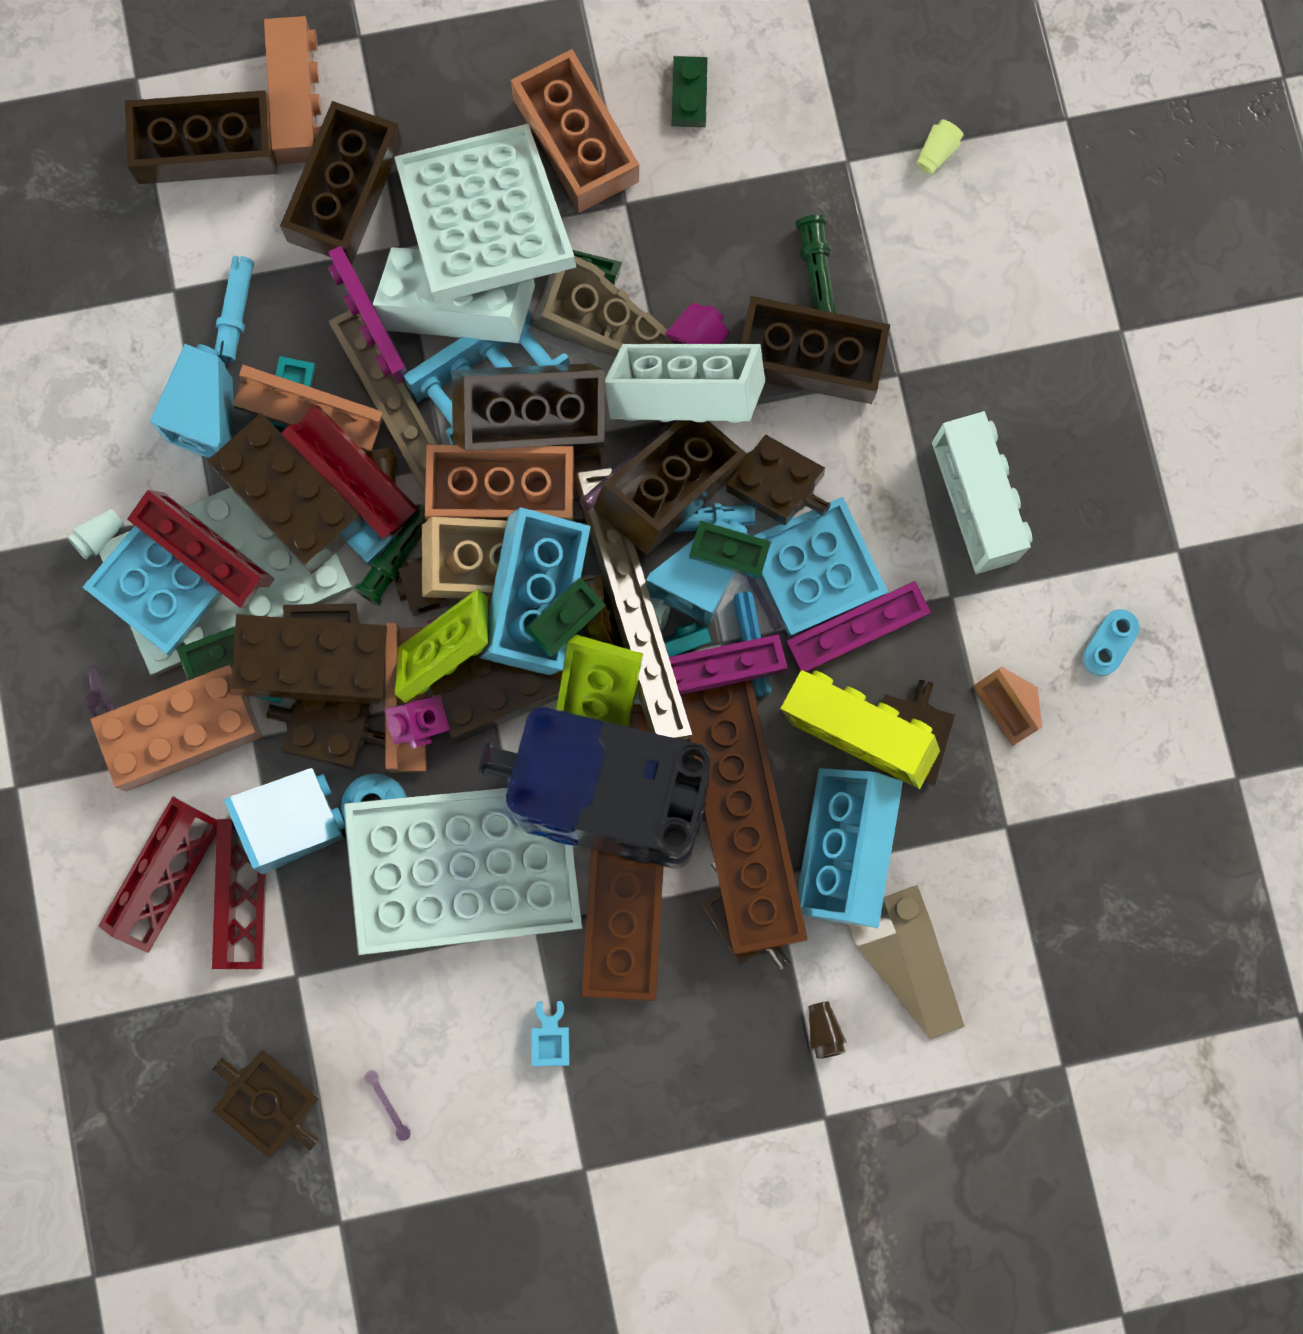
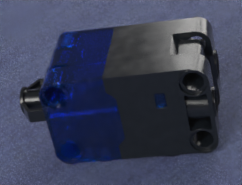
(605, 786)

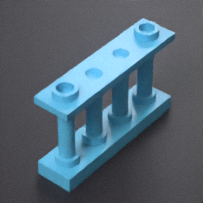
(464, 354)

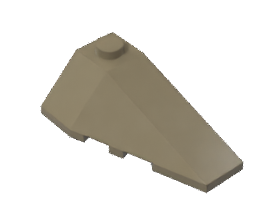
(593, 312)
(911, 962)

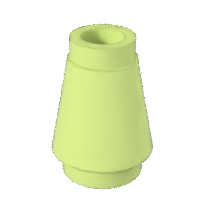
(939, 146)

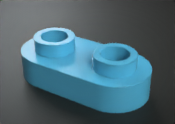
(1112, 641)

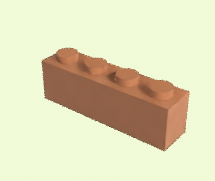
(291, 87)

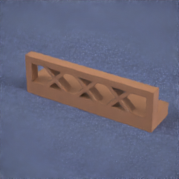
(290, 401)
(400, 757)

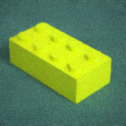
(861, 728)

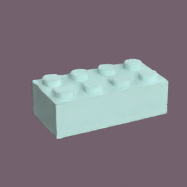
(407, 304)
(685, 382)
(981, 492)

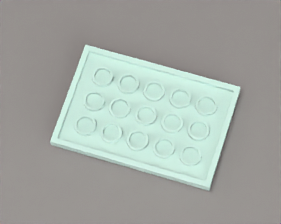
(483, 213)
(246, 532)
(453, 873)

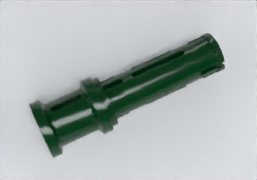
(815, 252)
(385, 569)

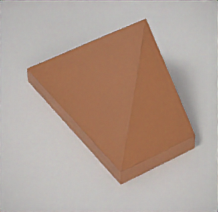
(1011, 703)

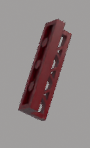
(350, 472)
(199, 547)
(147, 873)
(226, 904)

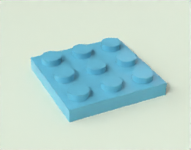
(819, 568)
(152, 590)

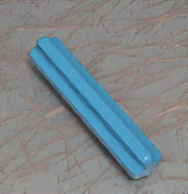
(750, 630)

